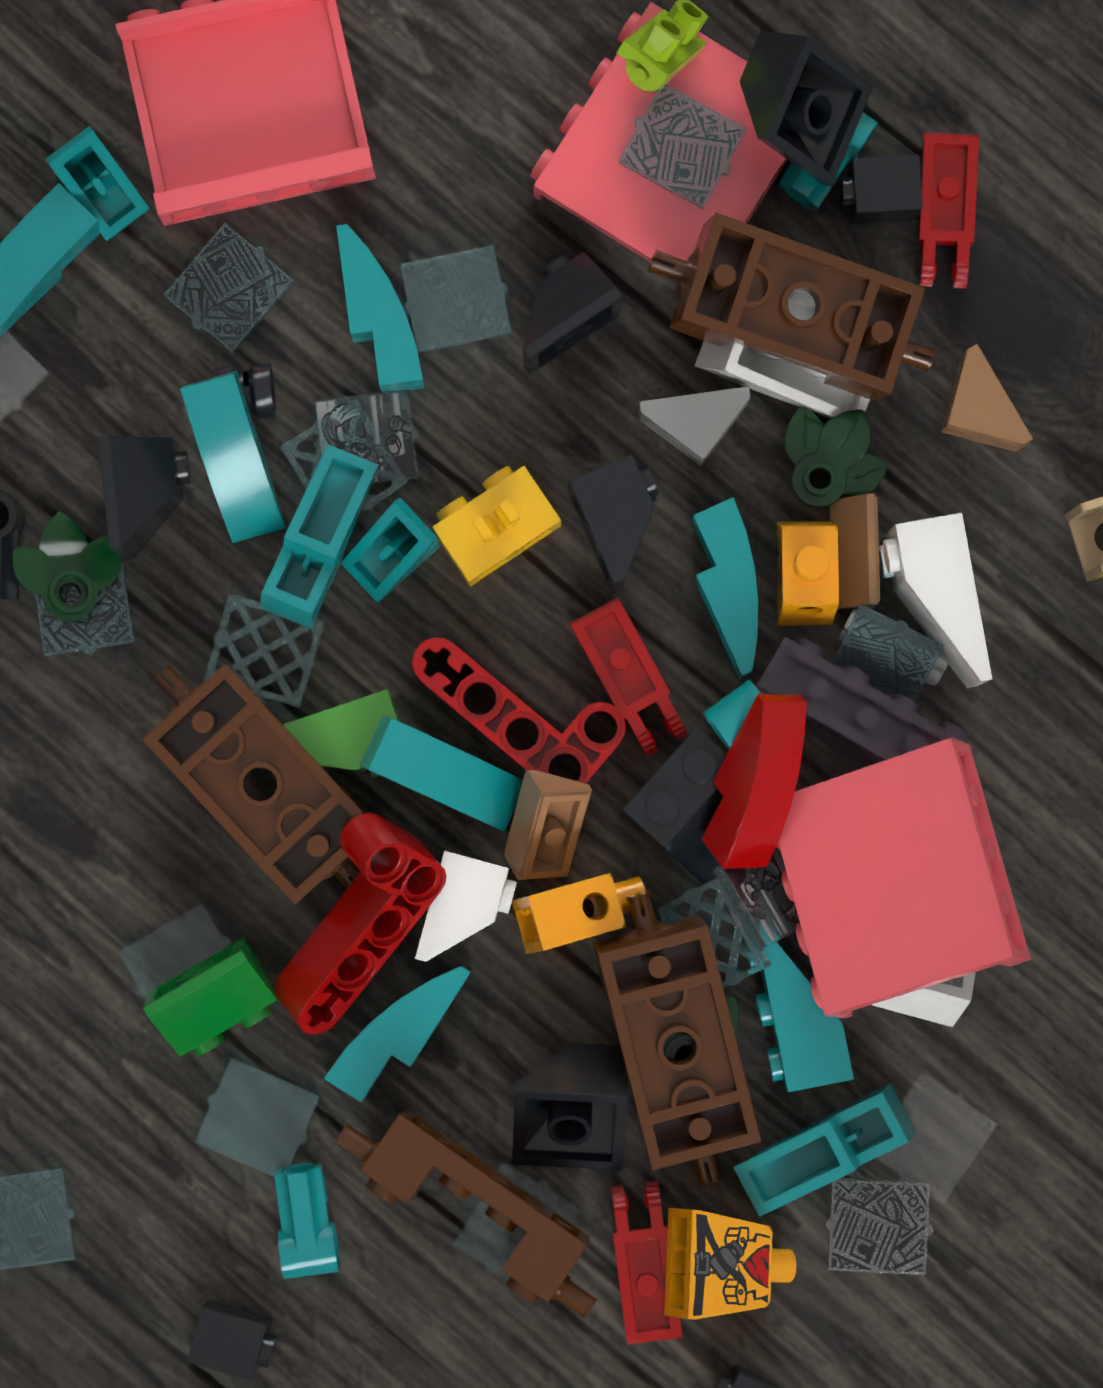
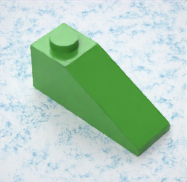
(343, 733)

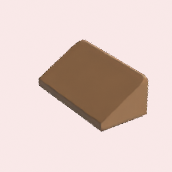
(857, 550)
(546, 825)

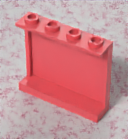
(244, 103)
(620, 203)
(898, 879)

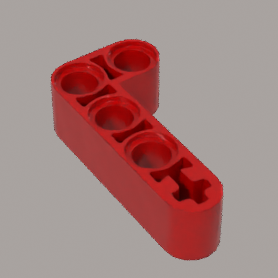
(511, 709)
(365, 924)

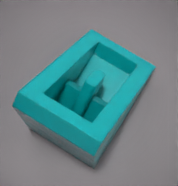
(97, 182)
(390, 550)

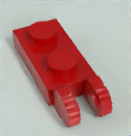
(948, 202)
(626, 670)
(642, 1270)

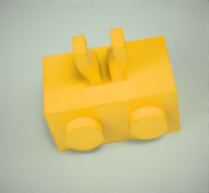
(495, 524)

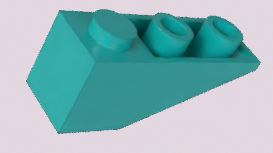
(808, 1044)

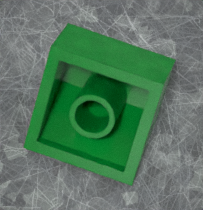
(211, 998)

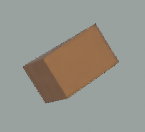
(982, 408)

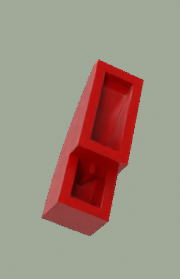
(758, 782)

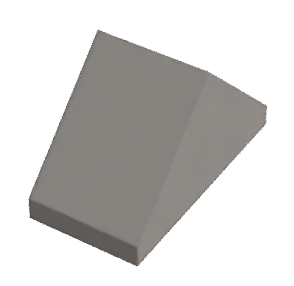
(695, 420)

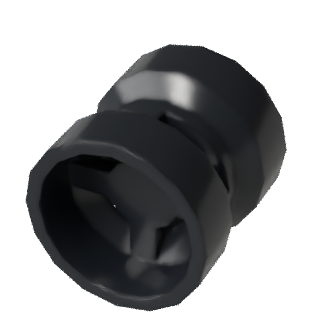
(257, 388)

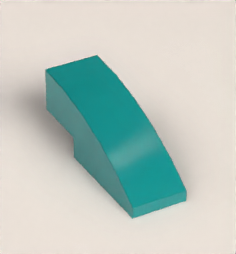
(40, 250)
(378, 315)
(233, 456)
(318, 536)
(730, 584)
(442, 773)
(396, 1032)
(825, 1150)

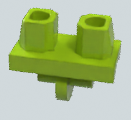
(664, 45)

